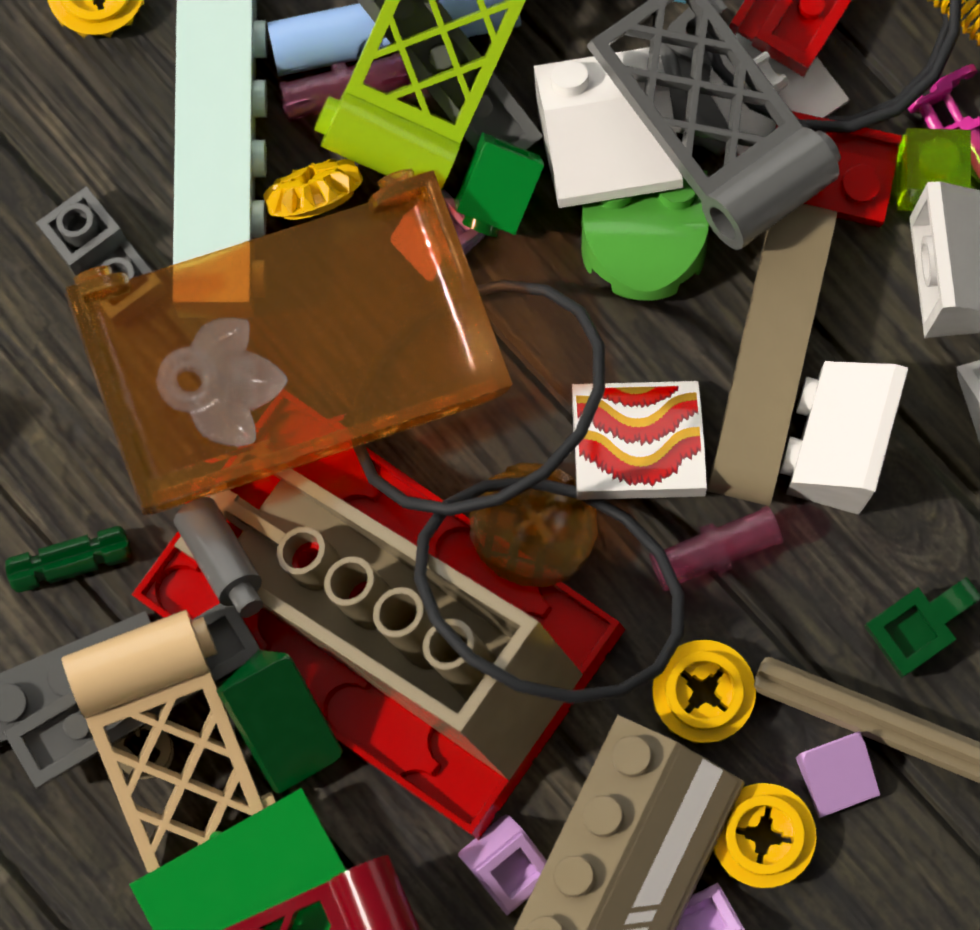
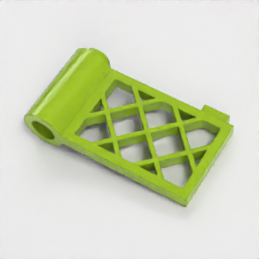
(394, 134)

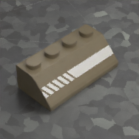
(634, 837)

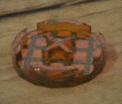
(535, 535)

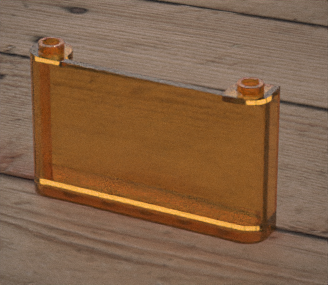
(354, 307)

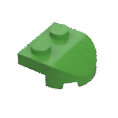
(645, 241)

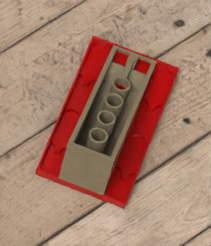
(351, 618)

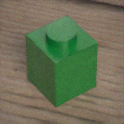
(497, 186)

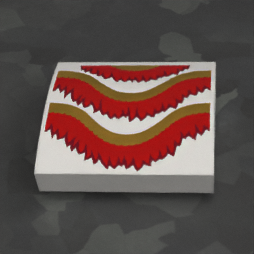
(641, 442)

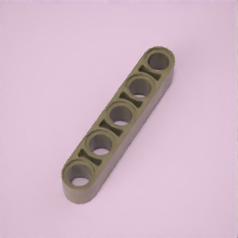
(772, 355)

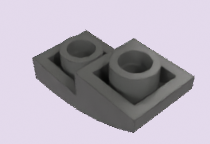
(90, 237)

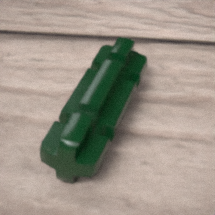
(68, 559)

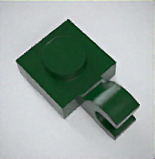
(916, 628)

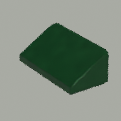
(279, 719)

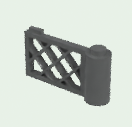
(760, 183)

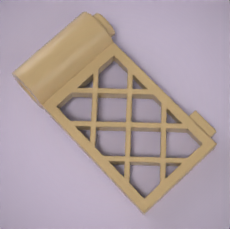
(142, 672)

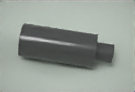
(220, 555)

